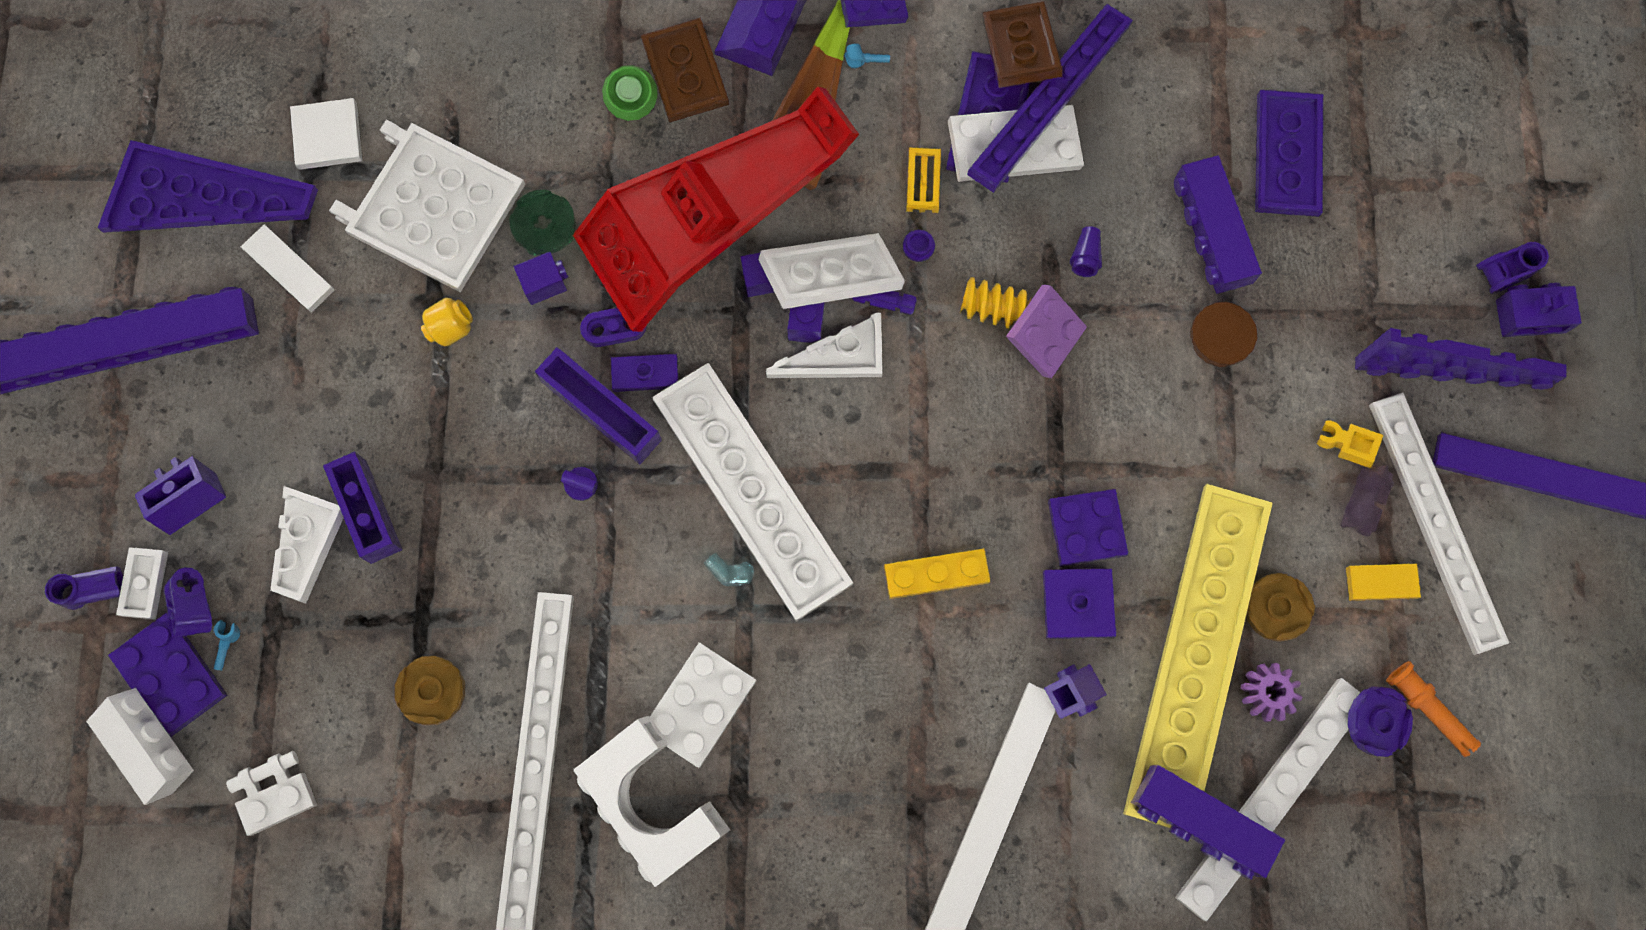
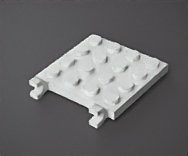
(432, 205)

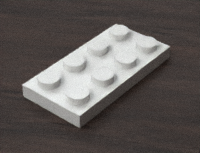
(1054, 151)
(830, 270)

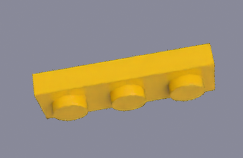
(936, 573)

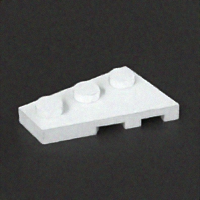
(305, 540)

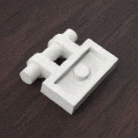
(277, 803)

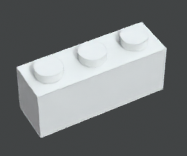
(139, 746)

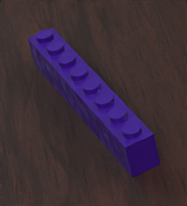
(126, 338)

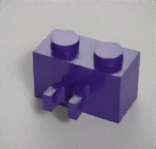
(1538, 310)
(179, 494)

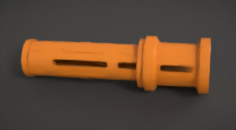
(1423, 697)

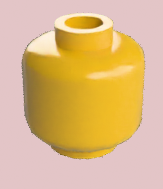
(446, 322)

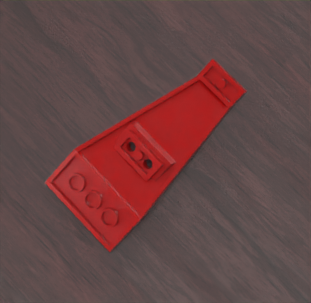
(652, 234)

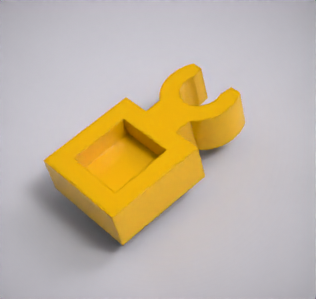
(1355, 444)

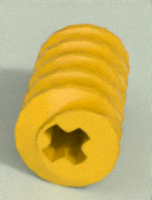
(993, 302)

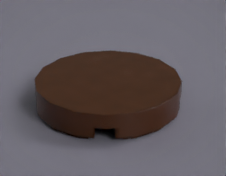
(1223, 334)

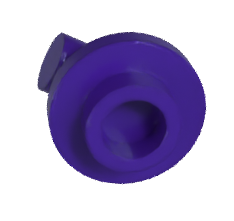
(580, 483)

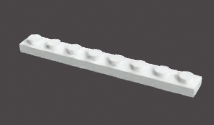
(1276, 793)

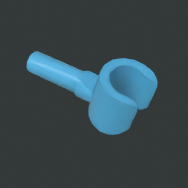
(856, 58)
(225, 641)

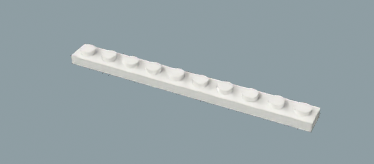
(535, 763)

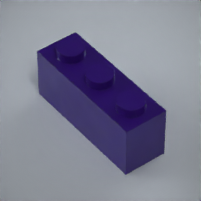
(362, 507)

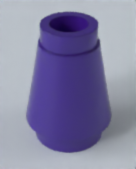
(1087, 253)

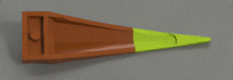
(820, 68)

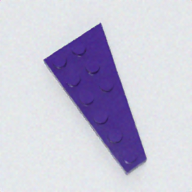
(183, 190)
(1452, 360)

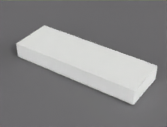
(287, 268)

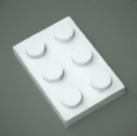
(701, 704)

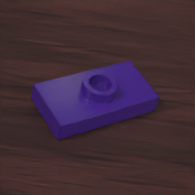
(644, 372)

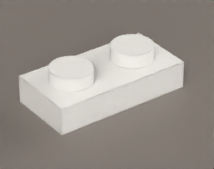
(142, 583)

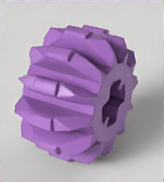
(1284, 688)

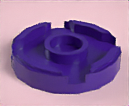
(1380, 721)

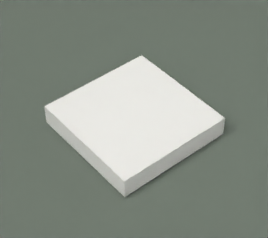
(326, 133)

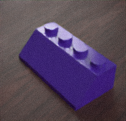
(759, 32)

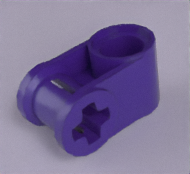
(1509, 267)
(187, 610)

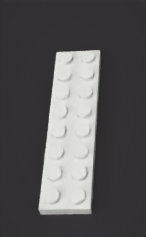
(752, 492)

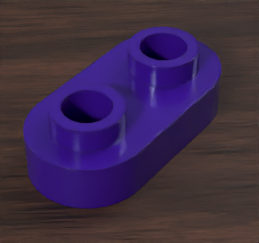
(613, 325)

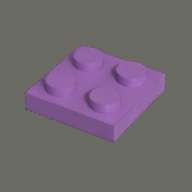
(1046, 331)

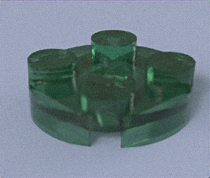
(551, 206)

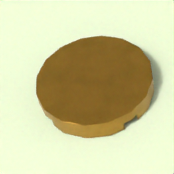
(1280, 607)
(430, 690)

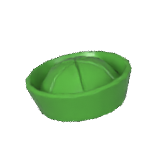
(629, 83)

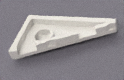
(850, 353)

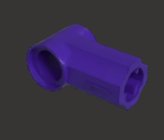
(87, 587)

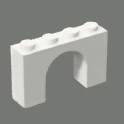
(608, 779)

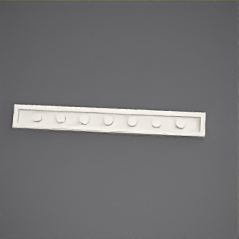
(1438, 524)
(993, 811)

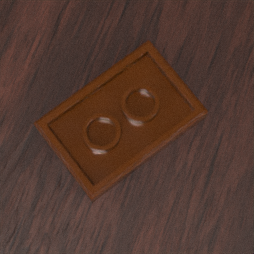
(1022, 44)
(685, 70)

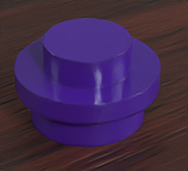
(918, 245)

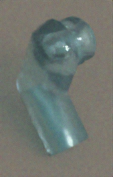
(730, 574)

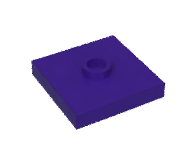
(1079, 603)

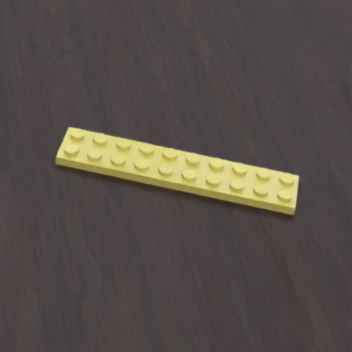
(1202, 639)

